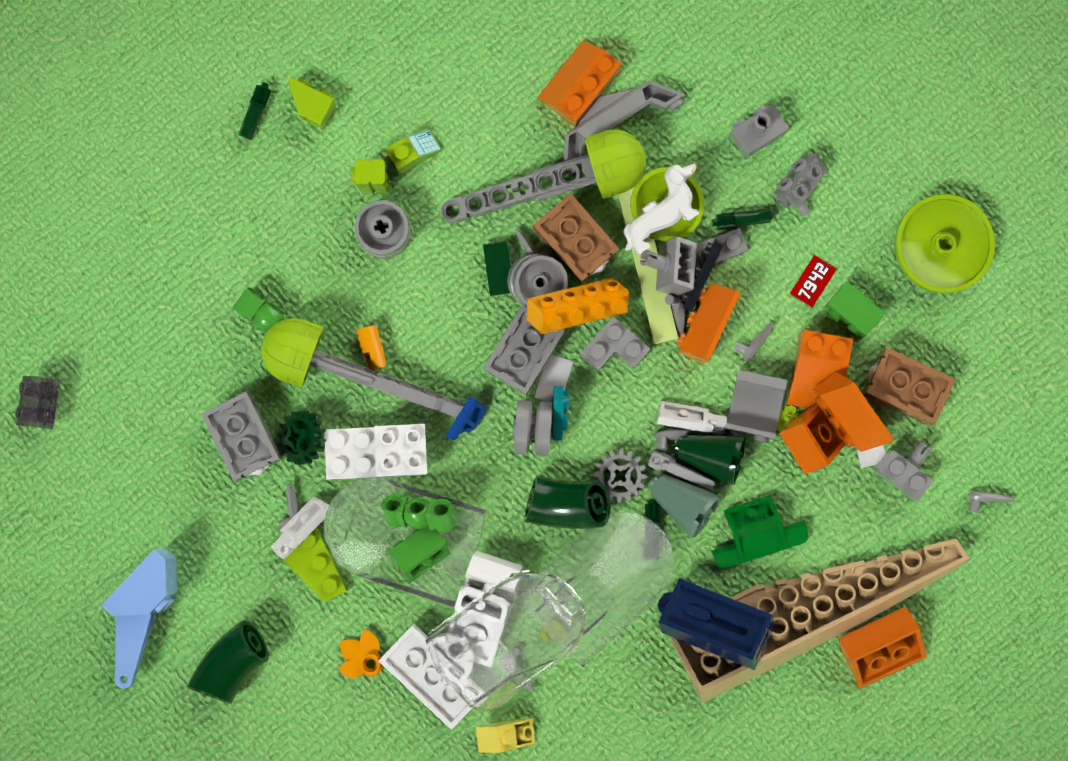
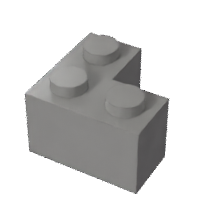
(617, 340)

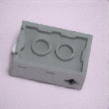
(522, 353)
(242, 437)

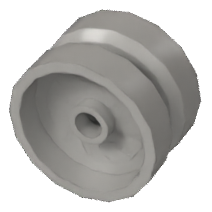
(380, 215)
(528, 269)
(532, 428)

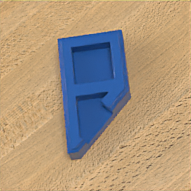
(467, 418)

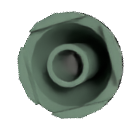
(684, 502)

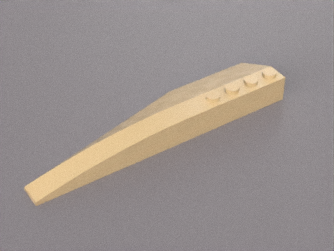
(820, 608)

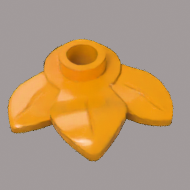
(358, 653)

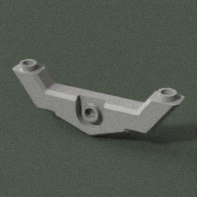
(614, 110)

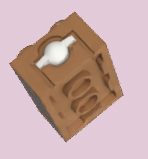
(576, 239)
(908, 386)

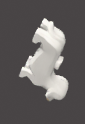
(665, 212)

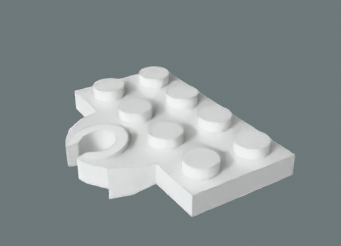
(413, 666)

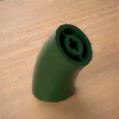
(567, 504)
(230, 663)

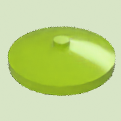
(944, 243)

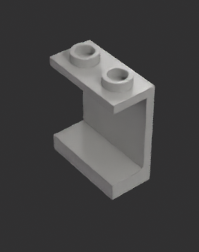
(756, 406)

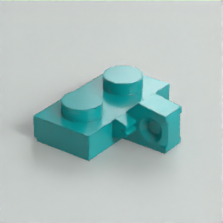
(560, 404)

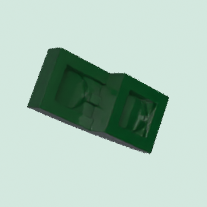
(497, 267)

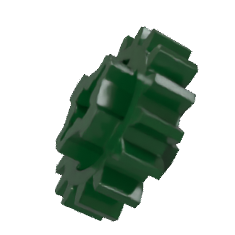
(301, 437)

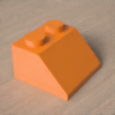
(812, 439)

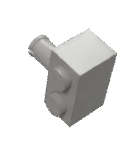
(758, 131)
(674, 265)
(905, 472)

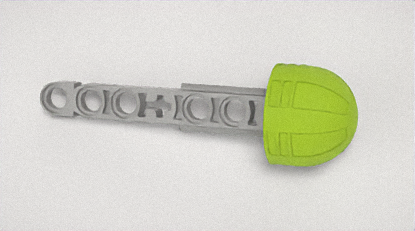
(613, 162)
(292, 349)

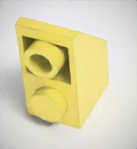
(505, 735)

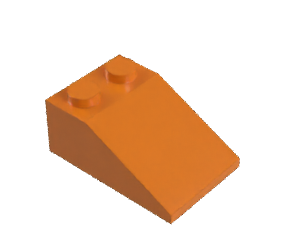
(815, 360)

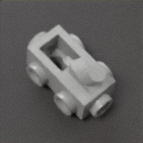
(800, 182)

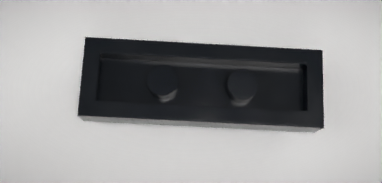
(702, 273)

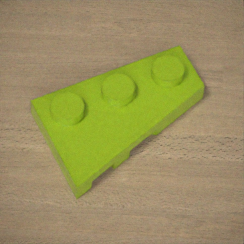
(316, 567)

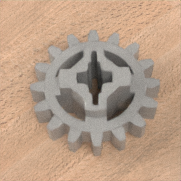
(627, 484)

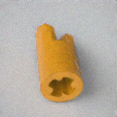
(371, 347)

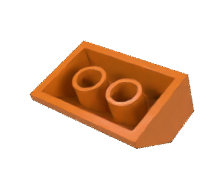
(580, 82)
(707, 322)
(851, 413)
(883, 647)

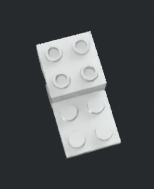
(375, 452)
(482, 574)

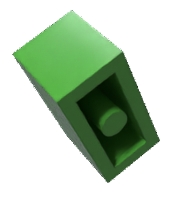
(854, 310)
(419, 552)

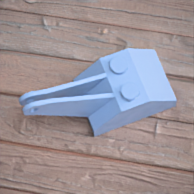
(135, 605)

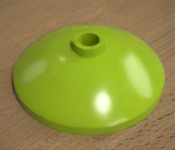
(654, 188)

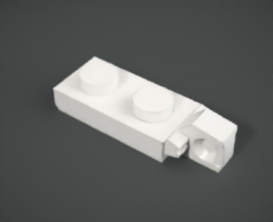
(690, 418)
(300, 527)

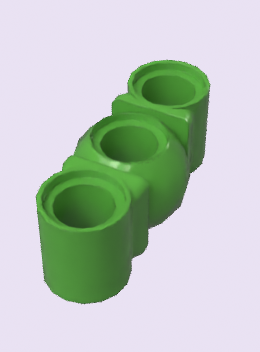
(256, 308)
(418, 513)

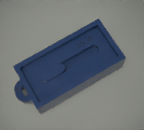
(715, 623)

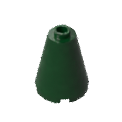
(713, 455)

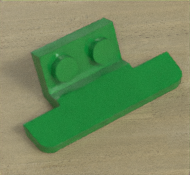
(757, 533)

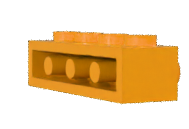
(577, 305)

